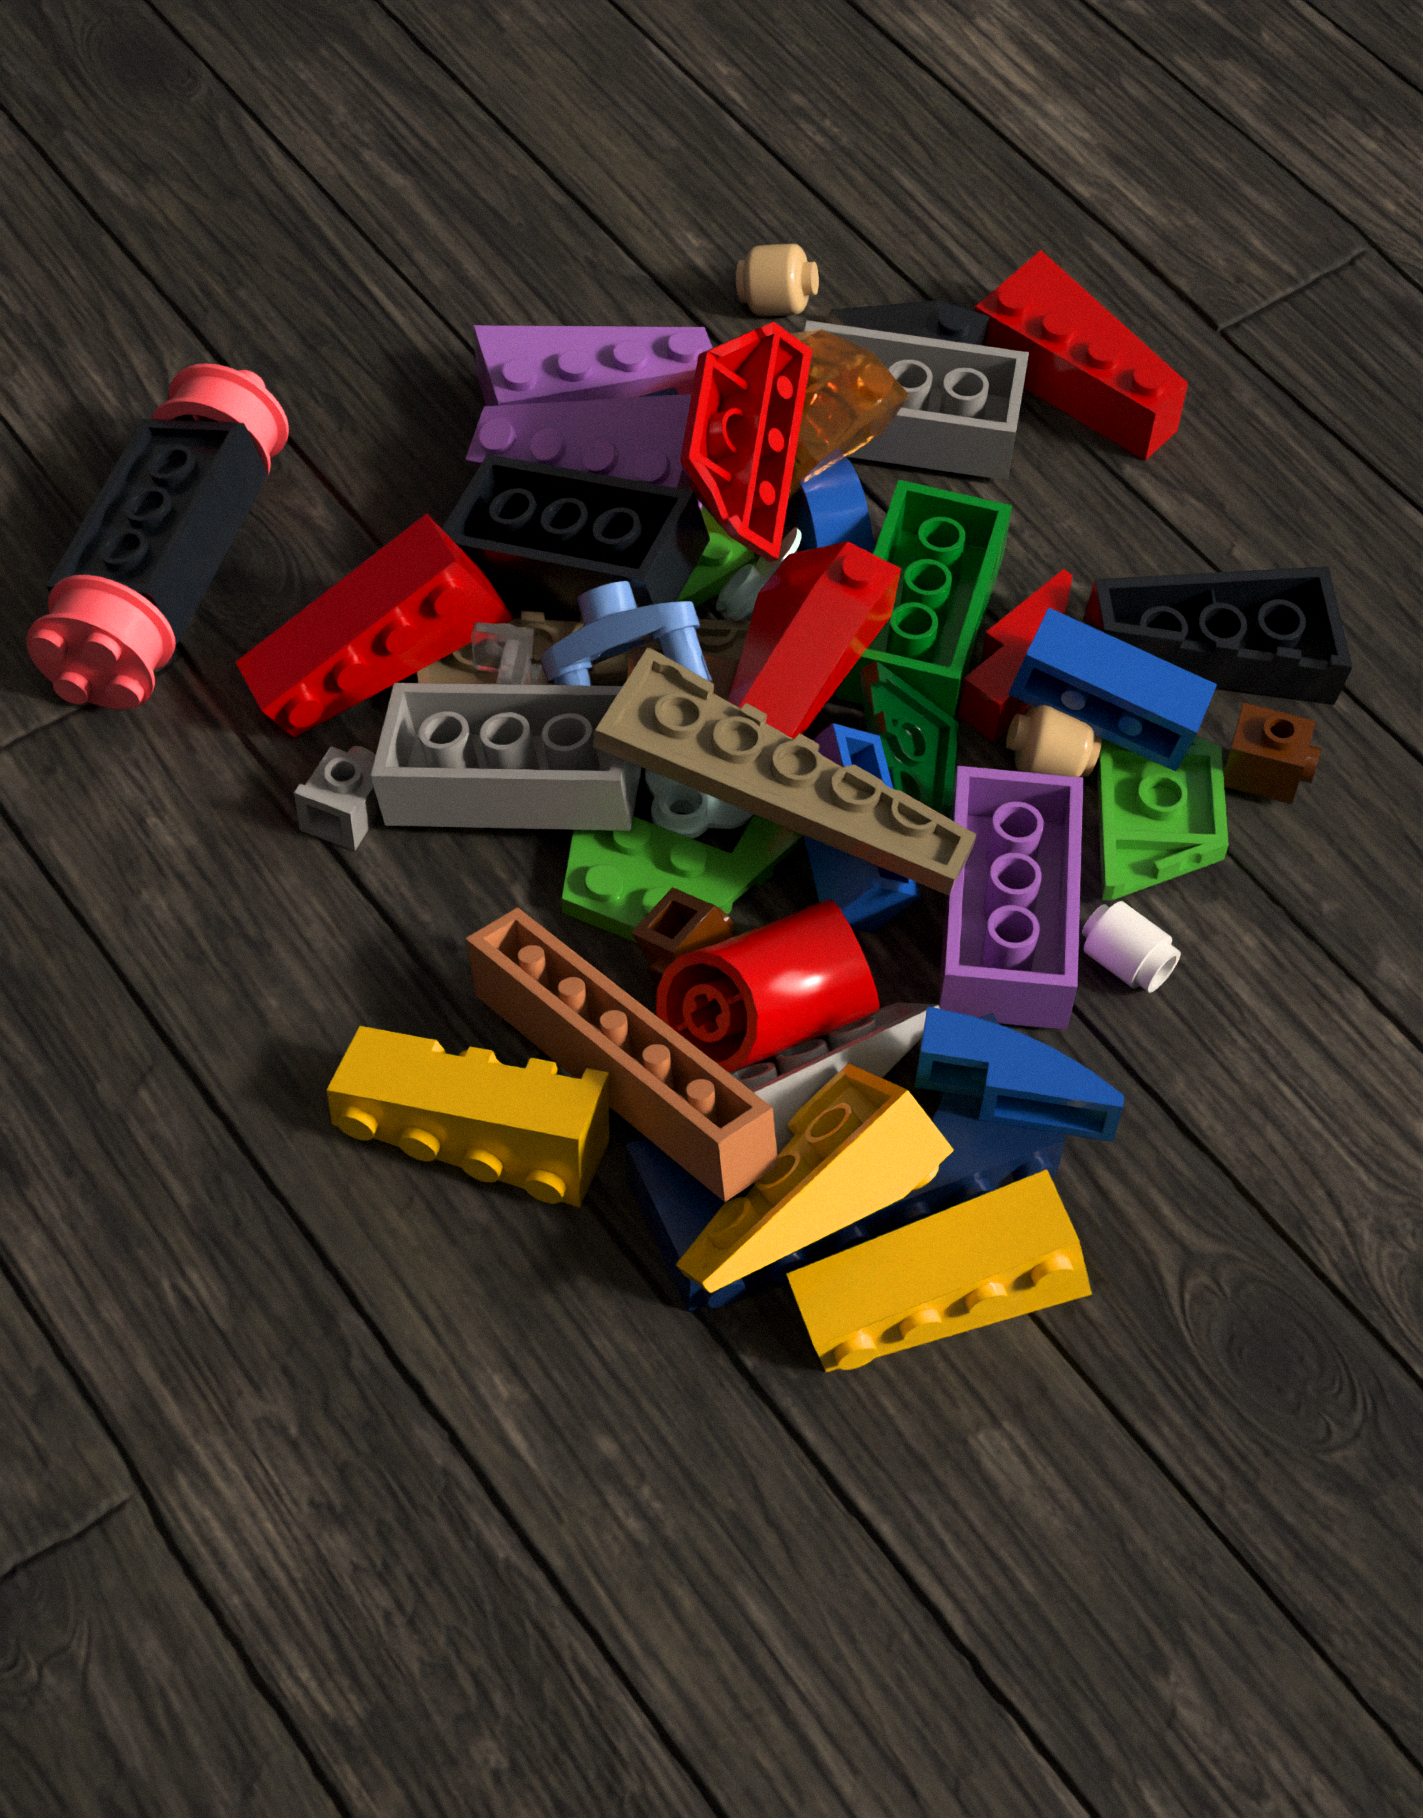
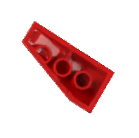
(811, 631)

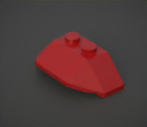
(747, 432)

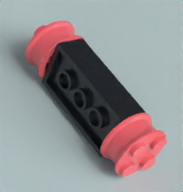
(156, 537)

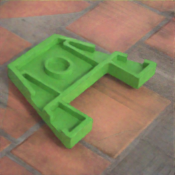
(624, 874)

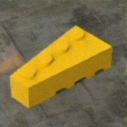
(943, 1275)

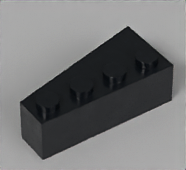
(1236, 628)

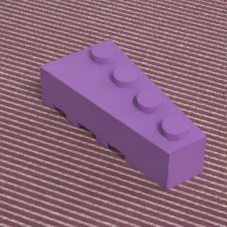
(602, 436)

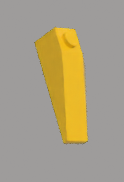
(849, 1156)

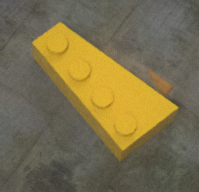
(475, 1112)

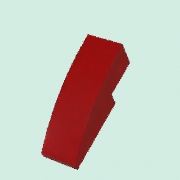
(986, 689)

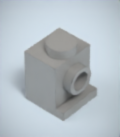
(339, 797)

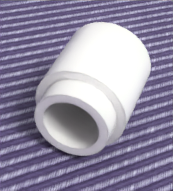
(1130, 946)

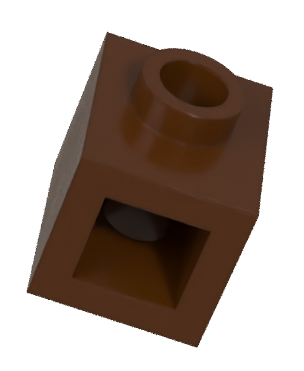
(1271, 754)
(677, 927)

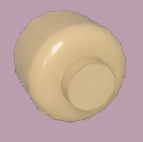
(776, 280)
(1052, 743)

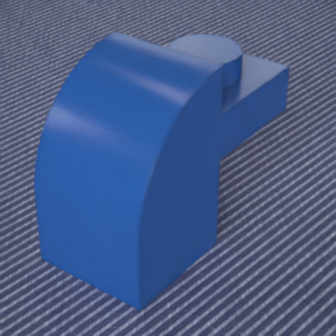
(833, 509)

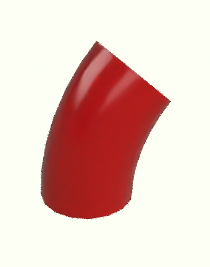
(769, 987)

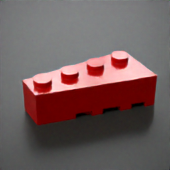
(1084, 357)
(372, 629)

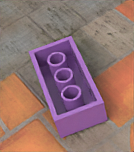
(1017, 899)

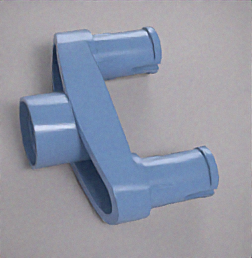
(615, 625)

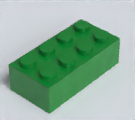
(948, 567)

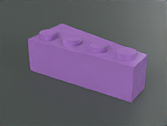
(584, 362)

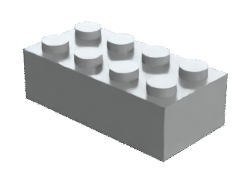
(958, 406)
(501, 758)

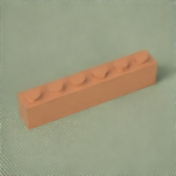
(655, 1074)

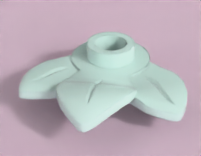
(741, 591)
(701, 809)

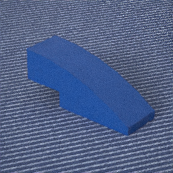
(1015, 1077)

